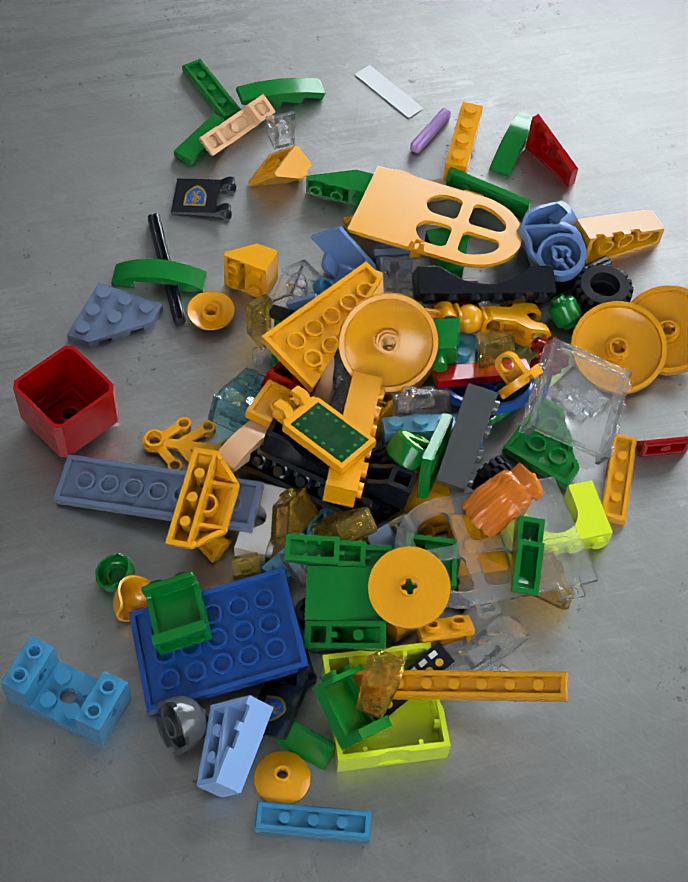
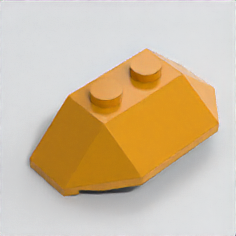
(204, 501)

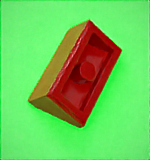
(662, 446)

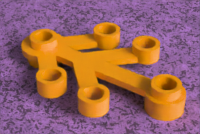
(183, 445)

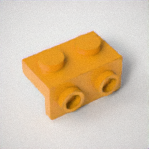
(446, 630)

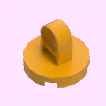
(517, 376)

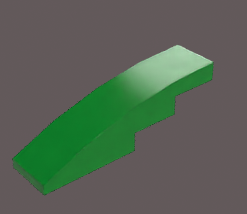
(281, 90)
(331, 551)

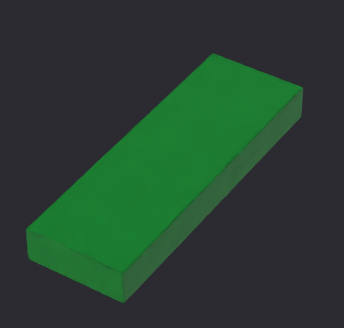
(192, 148)

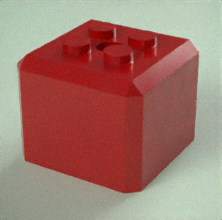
(62, 386)

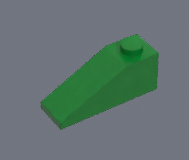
(345, 636)

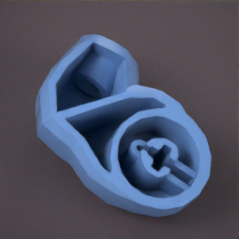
(553, 240)

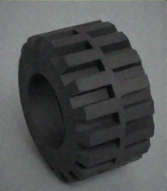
(601, 280)

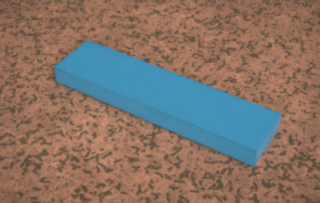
(313, 821)

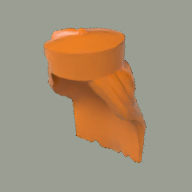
(502, 499)

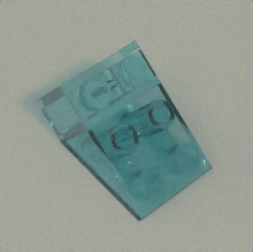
(234, 398)

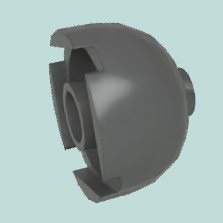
(181, 723)

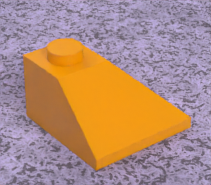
(282, 168)

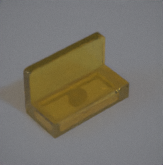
(258, 318)

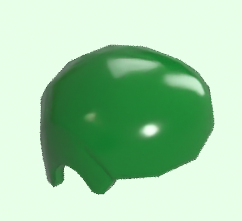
(113, 570)

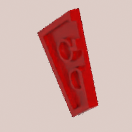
(549, 151)

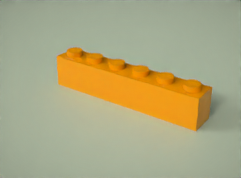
(361, 410)

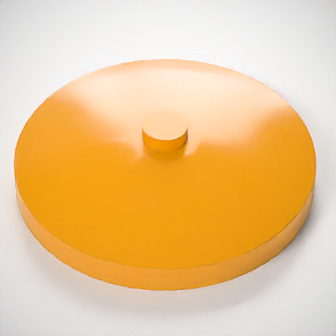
(670, 308)
(625, 337)
(389, 339)

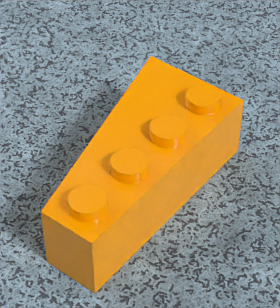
(619, 233)

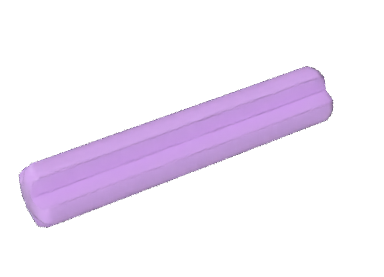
(430, 130)

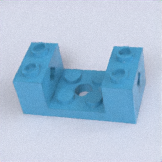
(40, 681)

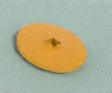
(395, 604)

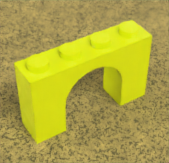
(587, 515)

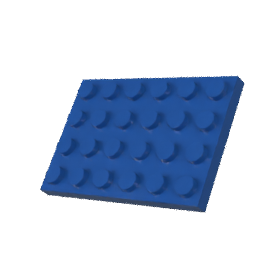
(251, 643)

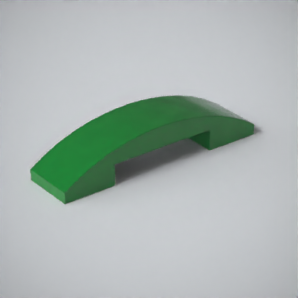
(511, 145)
(161, 272)

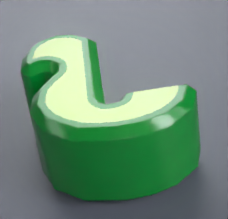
(407, 449)

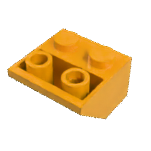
(251, 269)

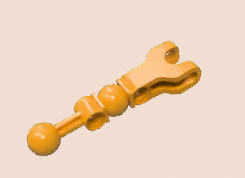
(508, 319)

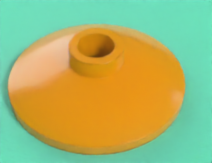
(209, 303)
(286, 790)

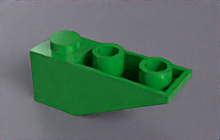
(339, 186)

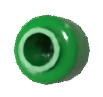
(565, 311)

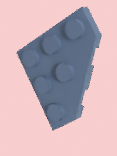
(112, 315)

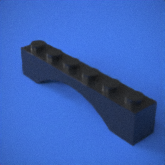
(437, 284)
(383, 481)

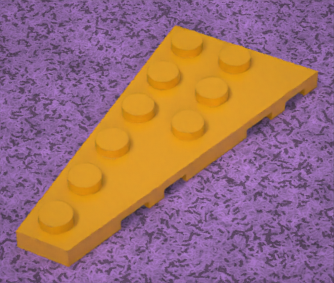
(311, 334)

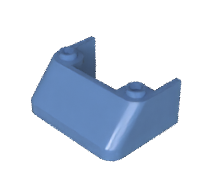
(339, 259)

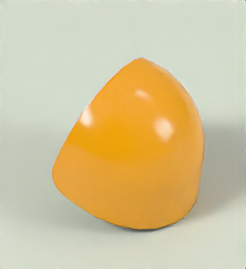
(129, 596)

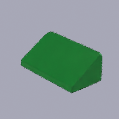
(309, 745)

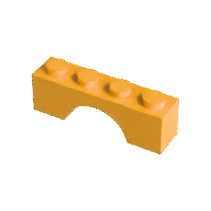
(463, 138)

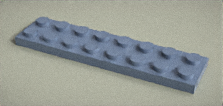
(141, 490)

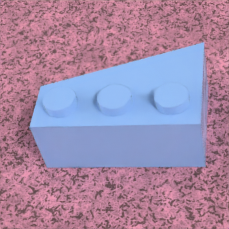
(231, 744)

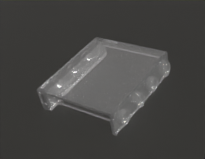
(577, 399)

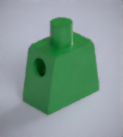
(448, 343)

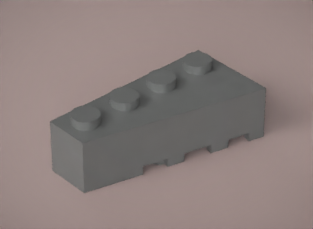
(466, 438)

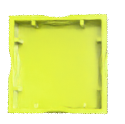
(417, 726)

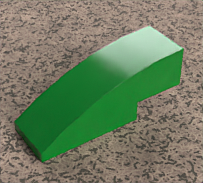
(527, 555)

